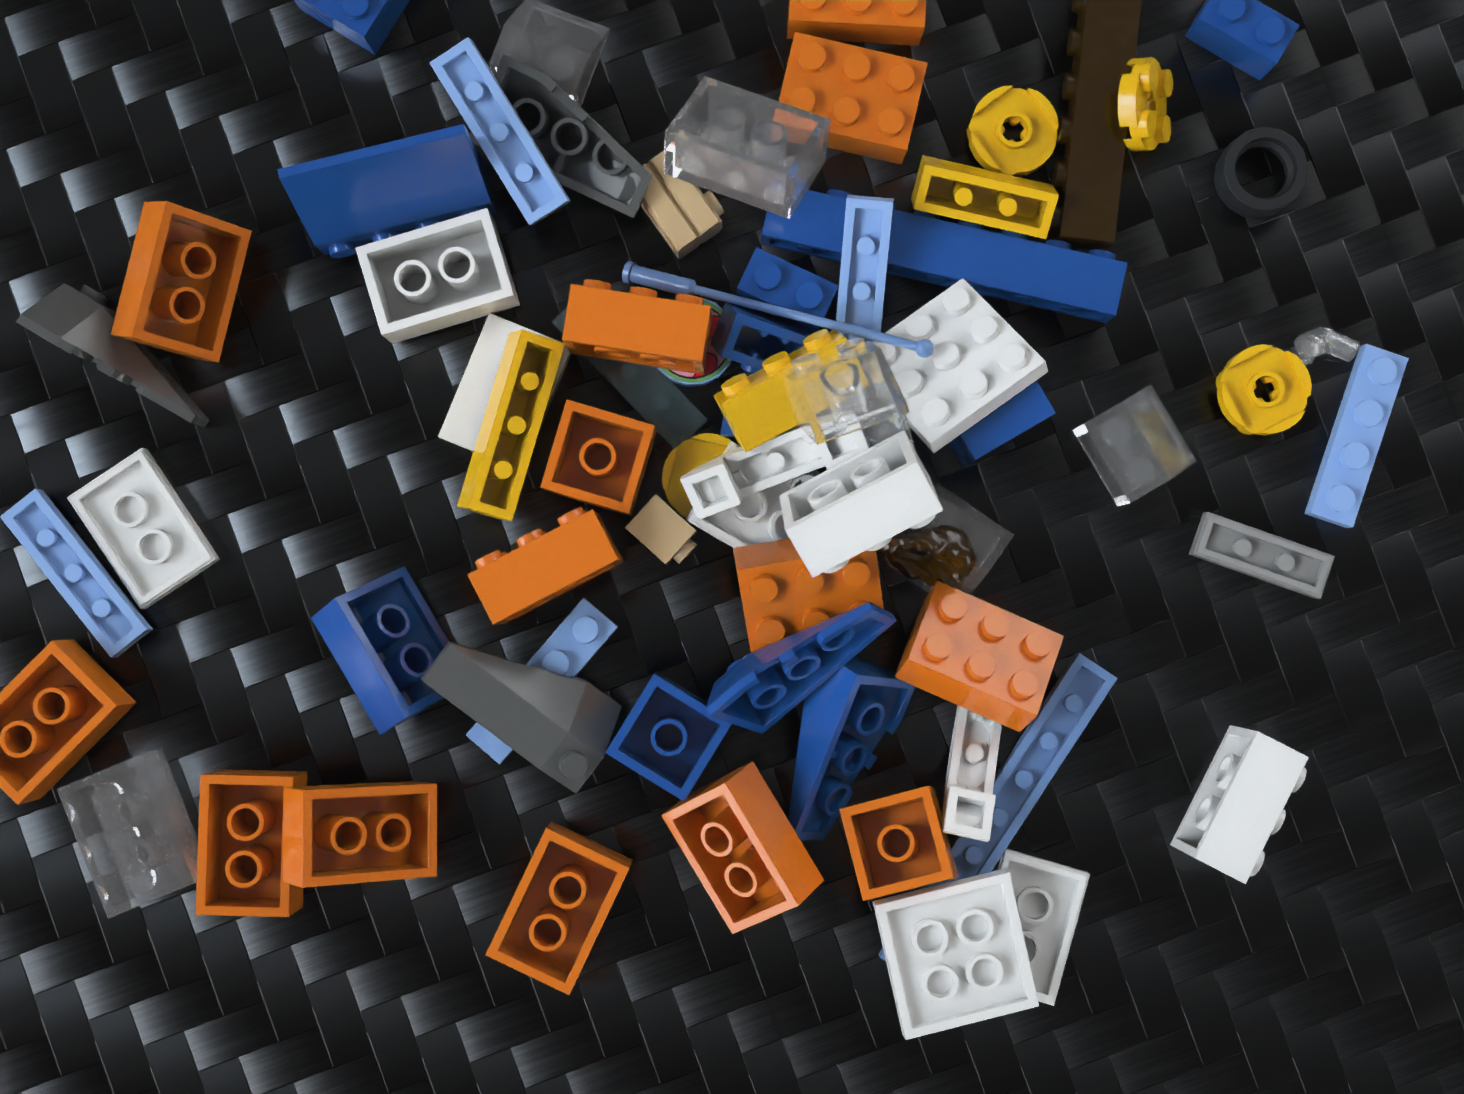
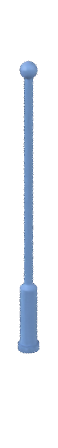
(680, 285)

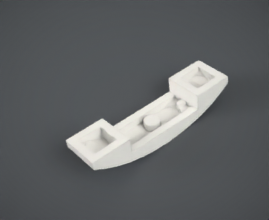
(737, 474)
(971, 776)

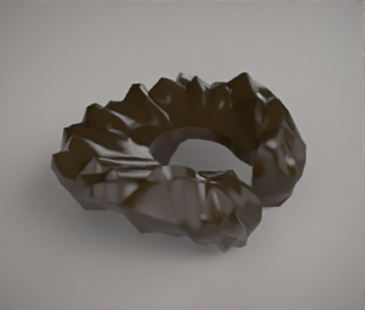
(950, 551)

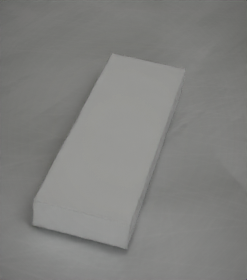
(1261, 555)

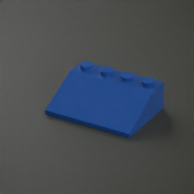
(388, 189)

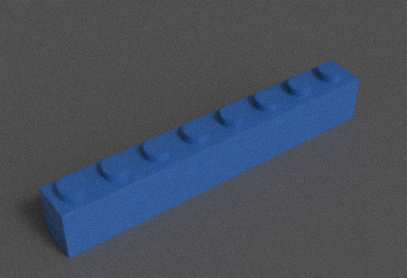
(945, 252)

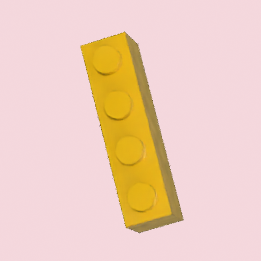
(510, 425)

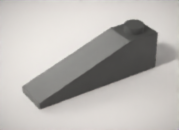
(571, 140)
(83, 326)
(541, 715)

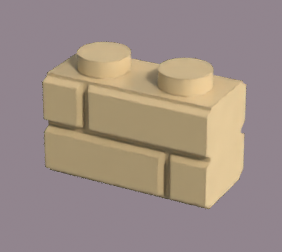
(680, 209)

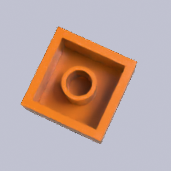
(599, 457)
(898, 843)

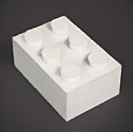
(437, 276)
(859, 505)
(1240, 802)

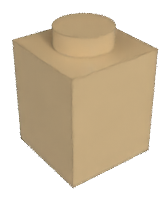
(663, 531)

